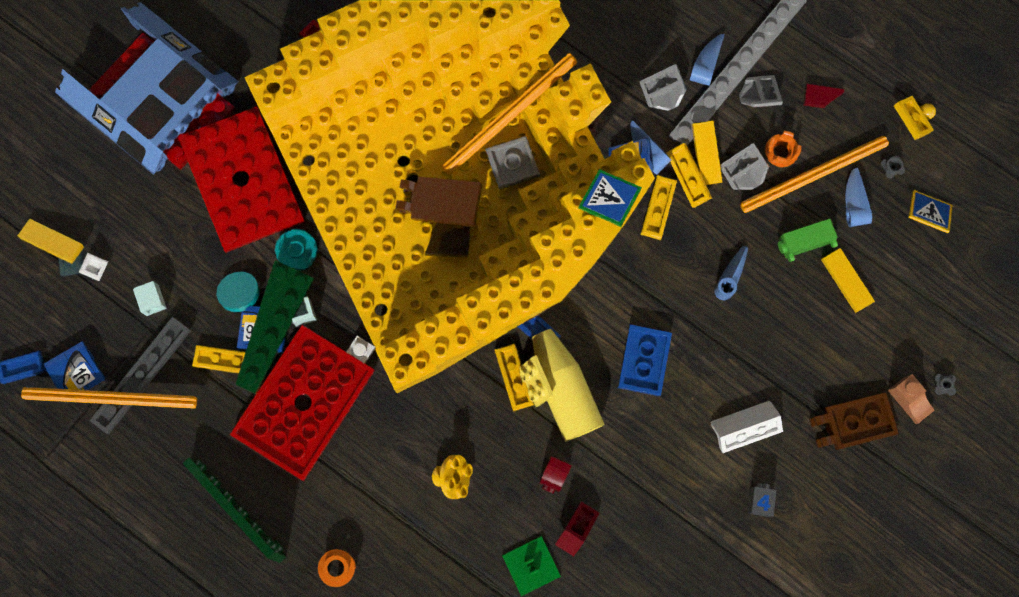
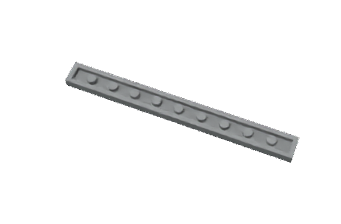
(736, 69)

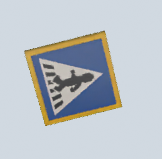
(930, 211)

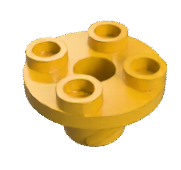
(453, 476)

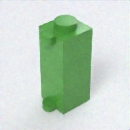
(807, 239)

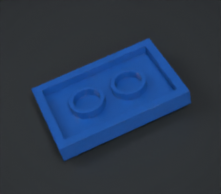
(644, 360)

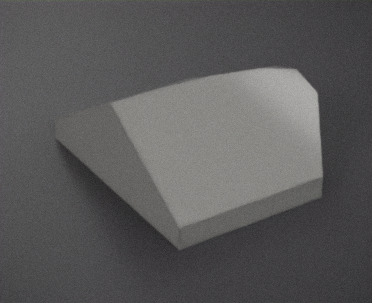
(664, 88)
(760, 92)
(745, 169)

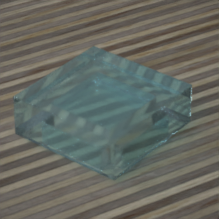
(70, 269)

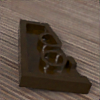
(449, 241)

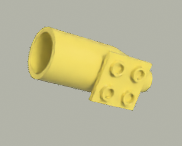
(558, 379)

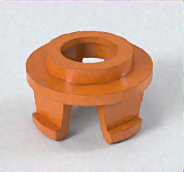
(787, 140)
(349, 568)

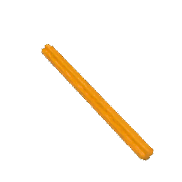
(509, 113)
(814, 174)
(107, 397)

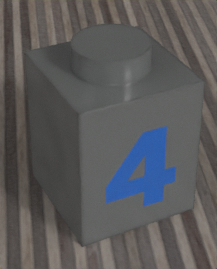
(762, 500)

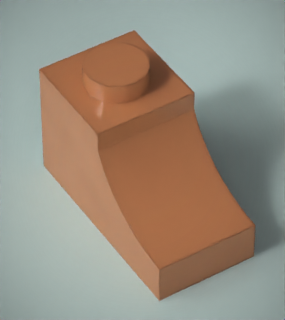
(912, 398)

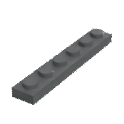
(142, 373)

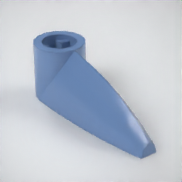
(706, 61)
(657, 155)
(857, 203)
(731, 275)

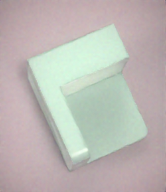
(149, 298)
(305, 314)

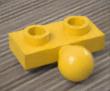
(916, 117)

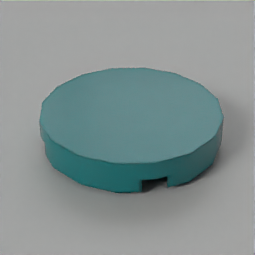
(296, 255)
(238, 291)

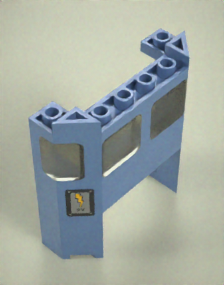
(154, 95)

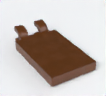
(441, 200)
(856, 422)

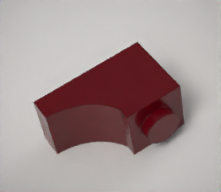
(554, 475)
(577, 529)

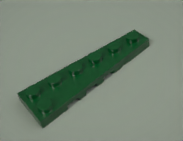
(279, 305)
(225, 499)

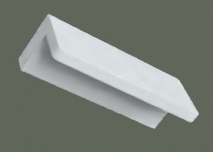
(747, 426)

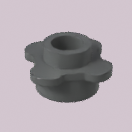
(897, 163)
(940, 388)

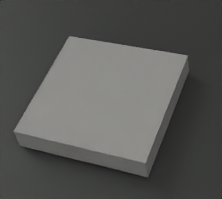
(512, 162)

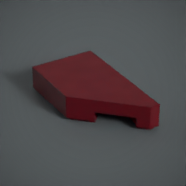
(820, 96)

